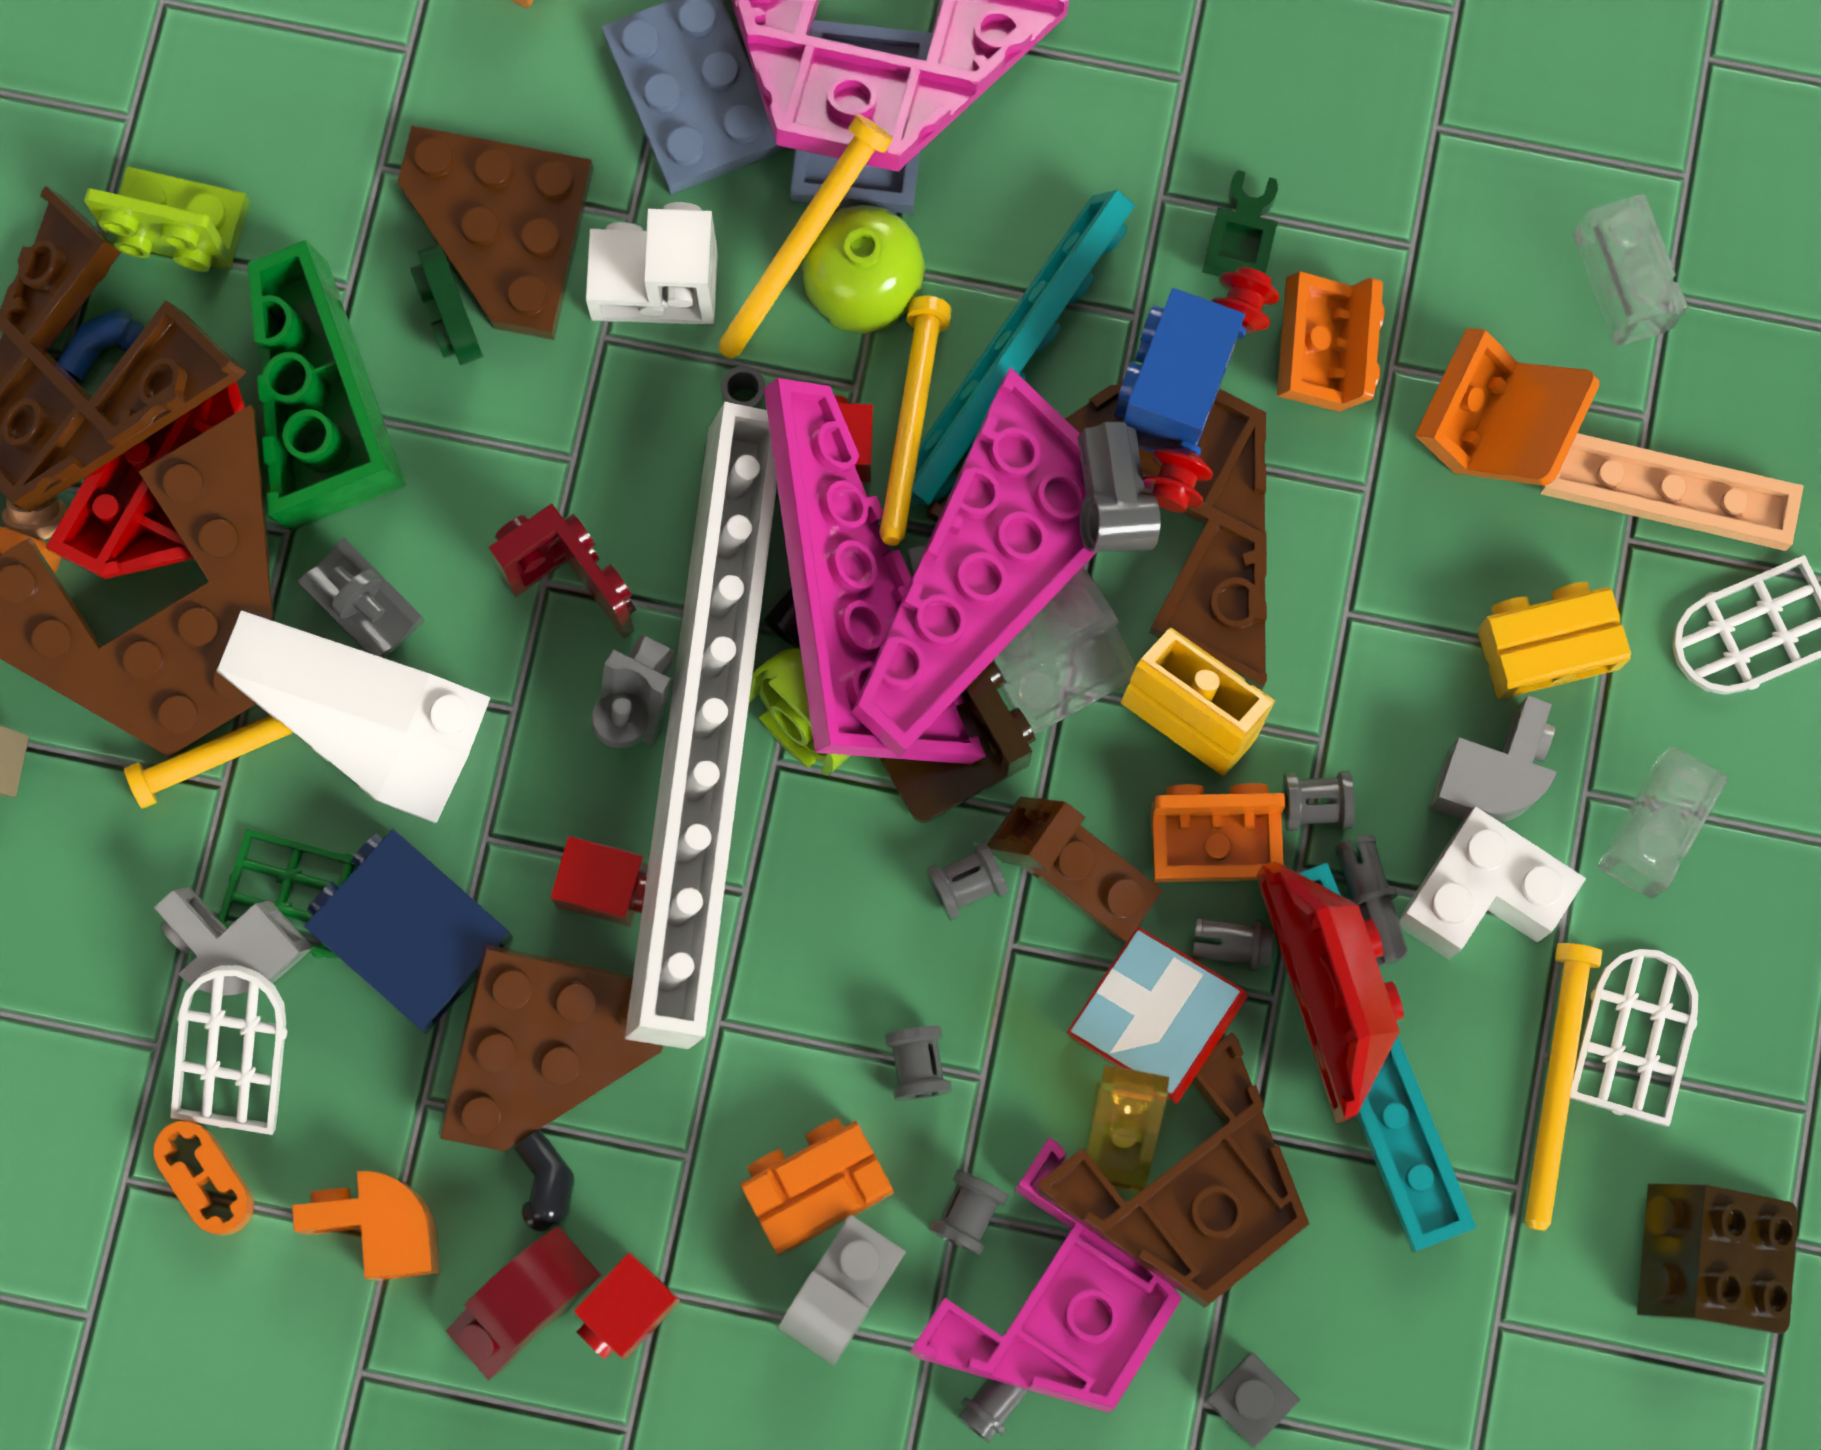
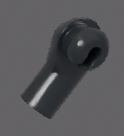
(551, 1186)

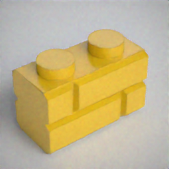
(1553, 640)
(1197, 701)

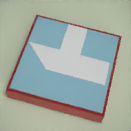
(1157, 1012)

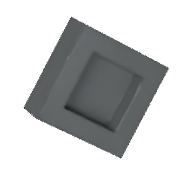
(1252, 1399)

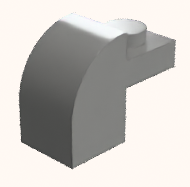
(1498, 781)
(257, 940)
(841, 1290)

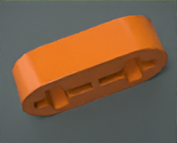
(190, 1187)

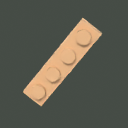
(1678, 492)

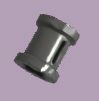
(1338, 789)
(967, 880)
(918, 1063)
(968, 1212)

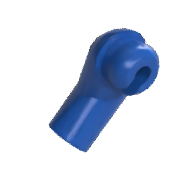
(96, 334)

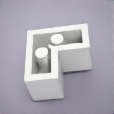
(655, 272)
(1492, 871)

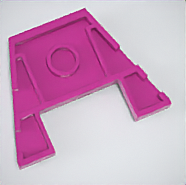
(1078, 1328)

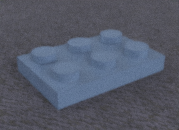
(691, 90)
(874, 184)

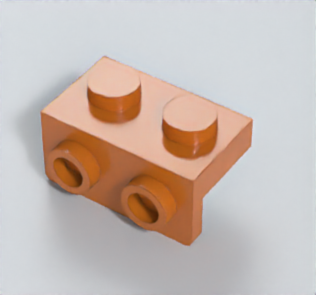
(1330, 341)
(1215, 834)

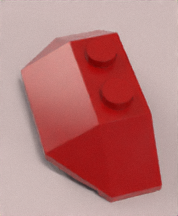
(115, 518)
(1335, 983)

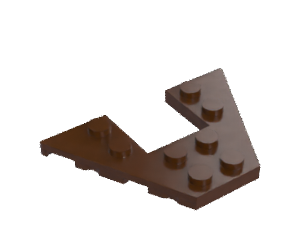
(47, 421)
(1222, 584)
(163, 672)

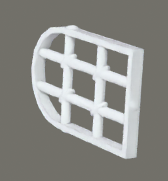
(1726, 626)
(1616, 1051)
(211, 1068)

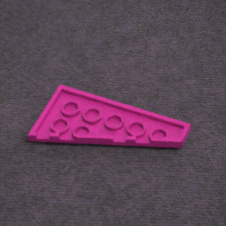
(988, 567)
(841, 575)

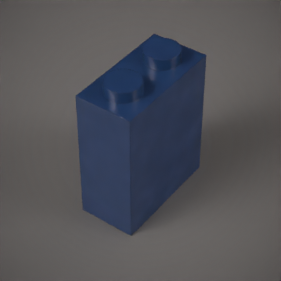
(405, 928)

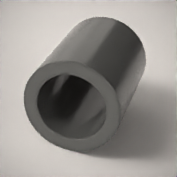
(744, 378)

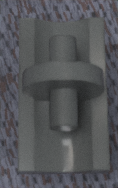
(361, 600)
(633, 695)

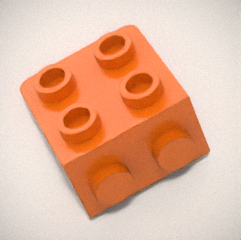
(1505, 414)

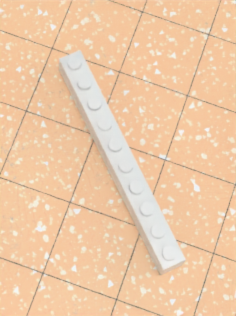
(705, 733)

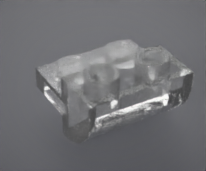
(1065, 656)

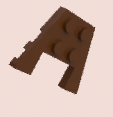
(1209, 1212)

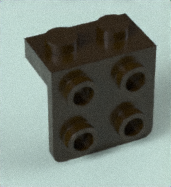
(1005, 735)
(1717, 1257)

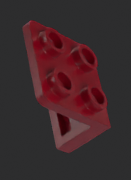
(539, 545)

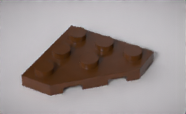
(502, 220)
(536, 1046)

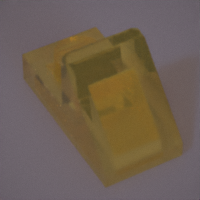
(1126, 1125)

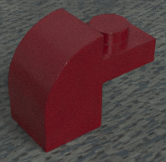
(522, 1301)

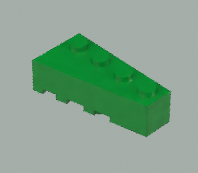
(319, 408)

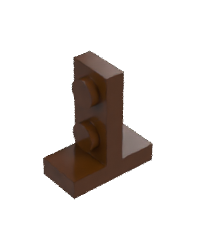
(1073, 863)

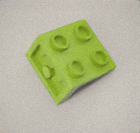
(171, 218)

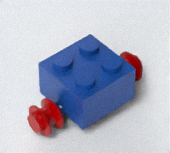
(1182, 369)

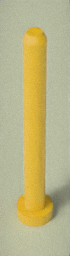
(866, 139)
(928, 318)
(202, 758)
(1559, 1079)

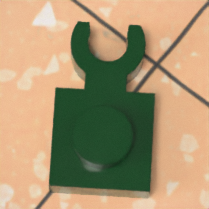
(1242, 235)

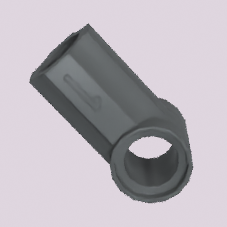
(1115, 508)

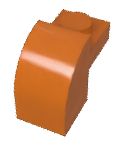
(393, 1222)

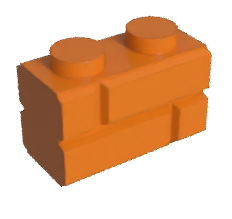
(815, 1186)

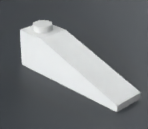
(369, 716)

